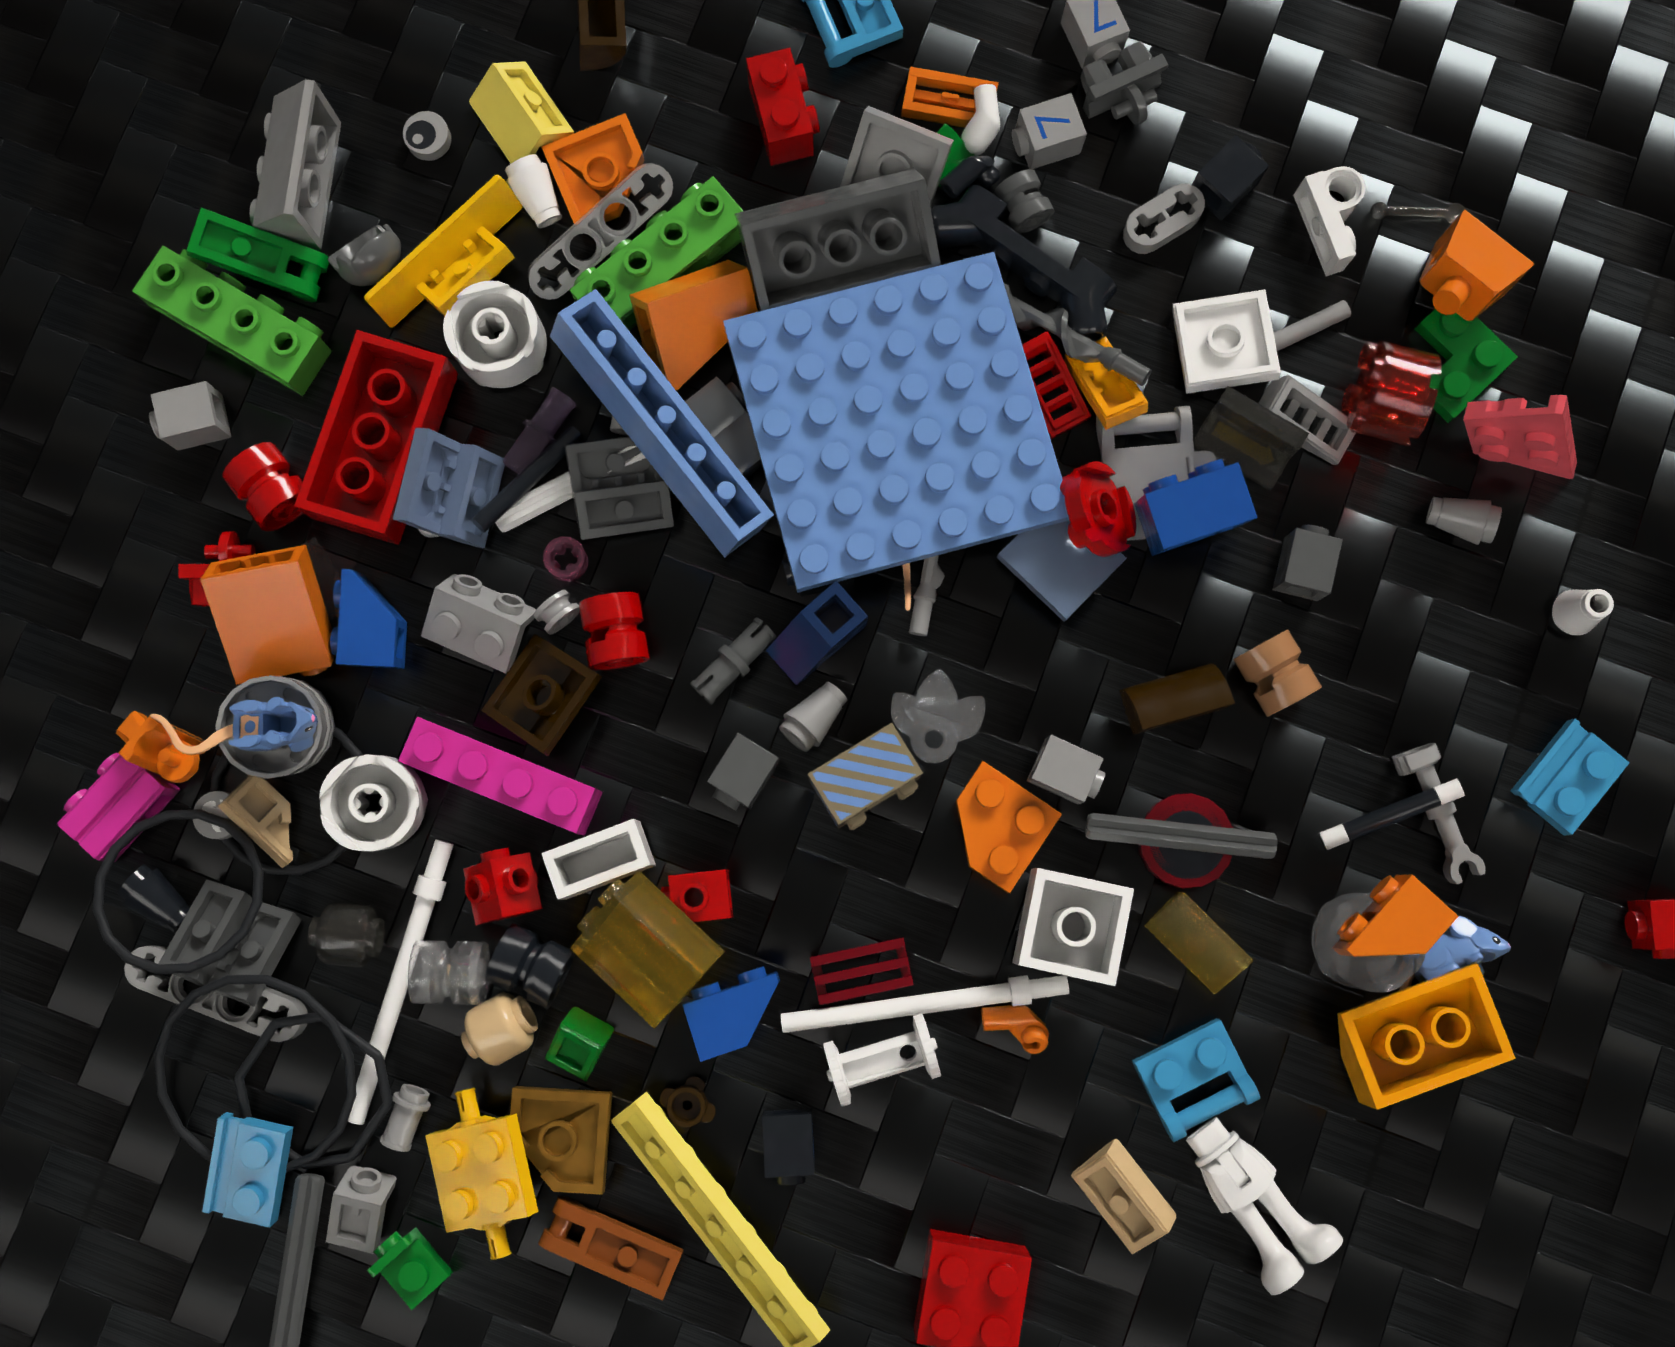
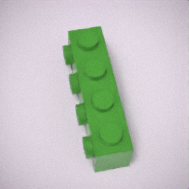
(671, 246)
(233, 320)

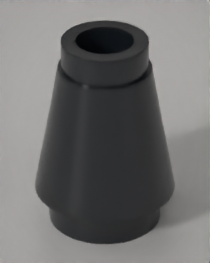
(154, 898)

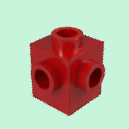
(502, 886)

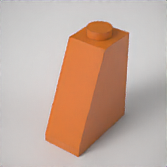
(685, 317)

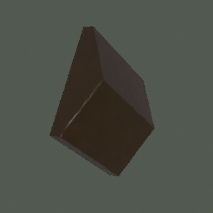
(541, 694)

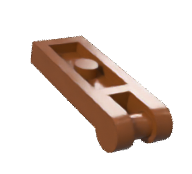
(612, 1248)

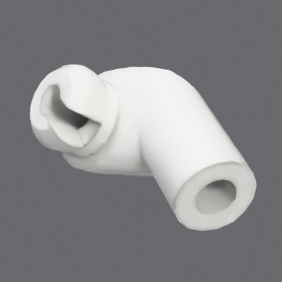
(985, 122)

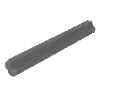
(1181, 836)
(297, 1260)

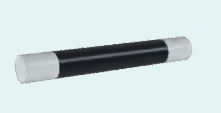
(1392, 814)

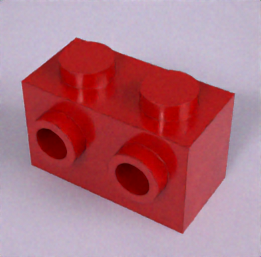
(780, 106)

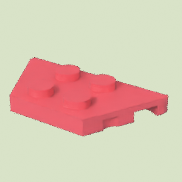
(1524, 435)

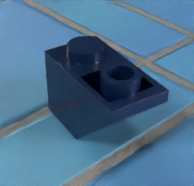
(817, 633)

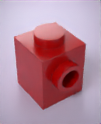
(701, 894)
(1652, 926)

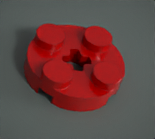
(1097, 510)

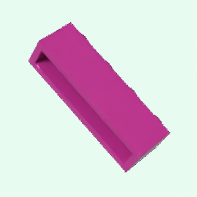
(500, 776)

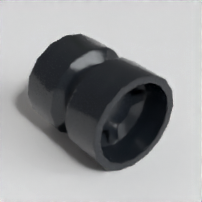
(529, 965)

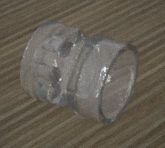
(448, 972)

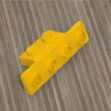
(451, 257)

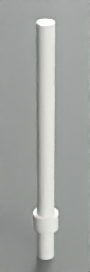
(428, 889)
(1017, 991)

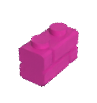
(114, 804)

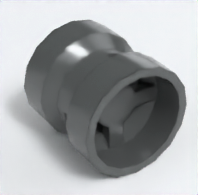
(1024, 200)

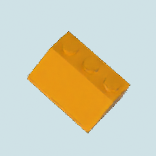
(1422, 1038)

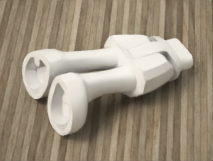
(1238, 1177)

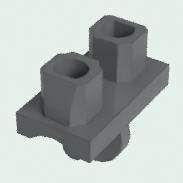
(1127, 91)

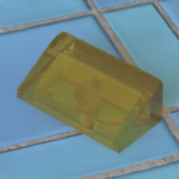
(1198, 942)

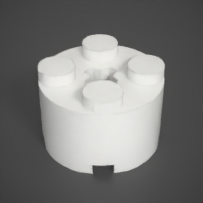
(471, 338)
(345, 804)

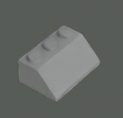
(297, 166)

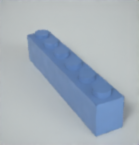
(659, 422)

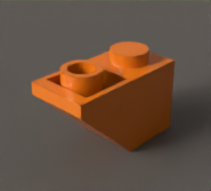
(1398, 922)

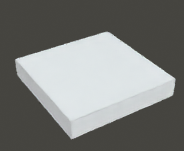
(1226, 341)

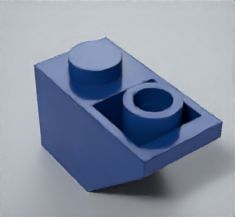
(368, 625)
(729, 1017)

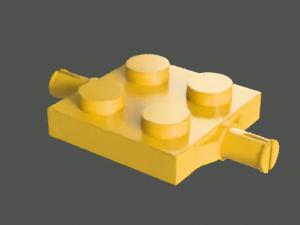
(482, 1173)

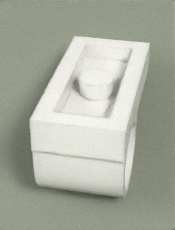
(1326, 216)

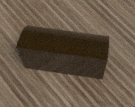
(601, 33)
(1176, 698)

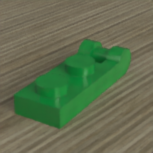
(256, 254)

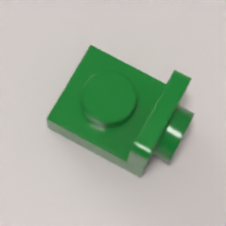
(410, 1266)

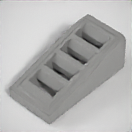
(1313, 405)

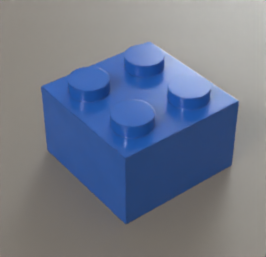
(1195, 508)

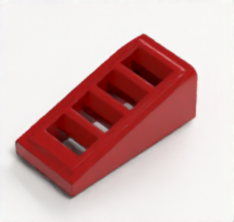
(1062, 378)

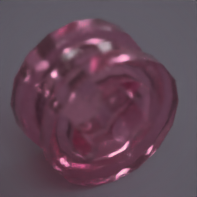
(559, 546)

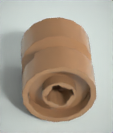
(1277, 673)

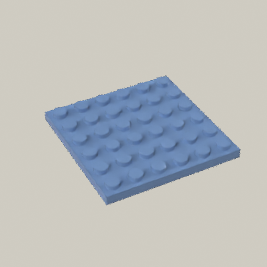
(896, 421)

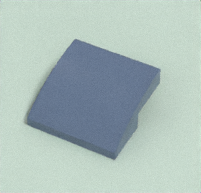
(447, 486)
(1057, 568)

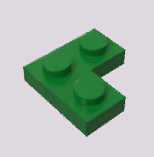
(1472, 359)

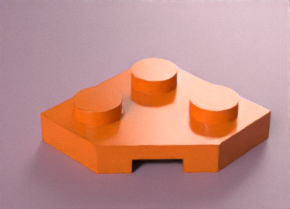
(593, 164)
(1002, 825)

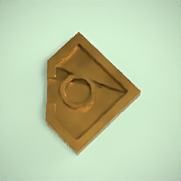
(565, 1135)

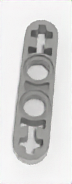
(595, 226)
(215, 1004)

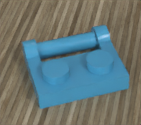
(871, 22)
(1188, 1064)

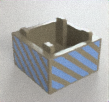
(866, 777)

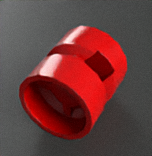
(263, 480)
(614, 630)

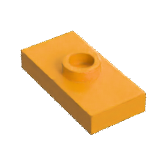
(1108, 392)

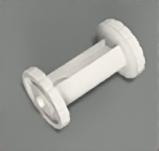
(881, 1060)

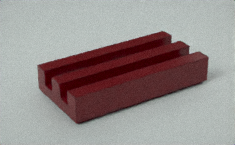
(867, 989)

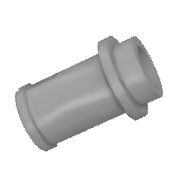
(405, 1117)

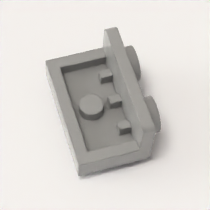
(477, 621)

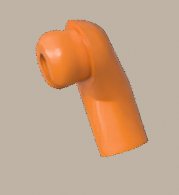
(1020, 1022)

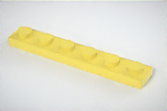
(720, 1224)

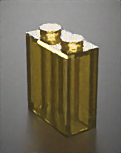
(645, 947)

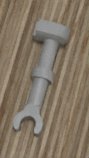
(1422, 761)

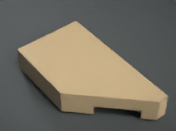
(262, 815)

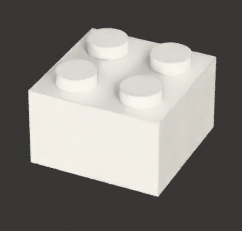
(1073, 926)

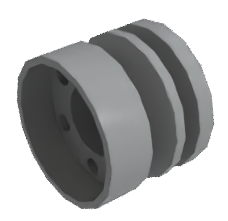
(281, 760)

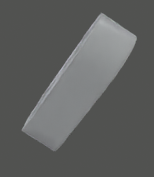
(1158, 210)

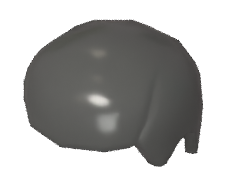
(368, 256)

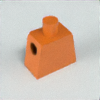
(1471, 268)

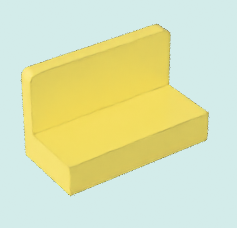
(517, 110)

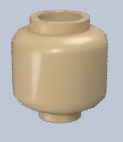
(499, 1028)

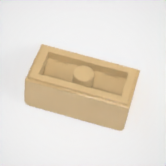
(1125, 1196)

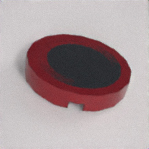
(1179, 866)

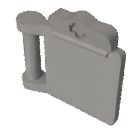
(1145, 464)

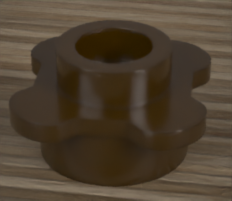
(693, 1092)

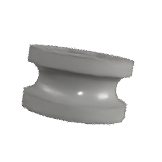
(557, 612)

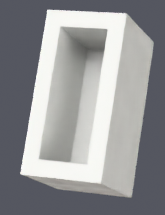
(598, 859)

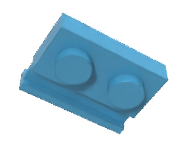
(1569, 777)
(247, 1169)

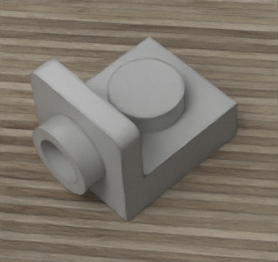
(359, 1208)

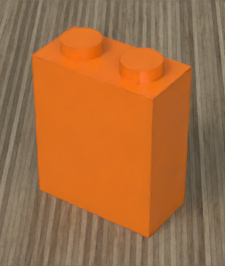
(270, 614)

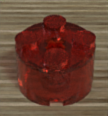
(1391, 392)

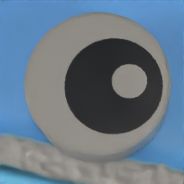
(427, 135)

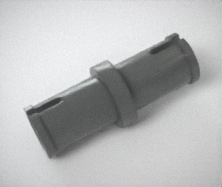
(733, 660)

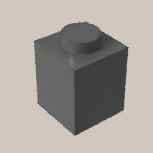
(1308, 563)
(742, 773)

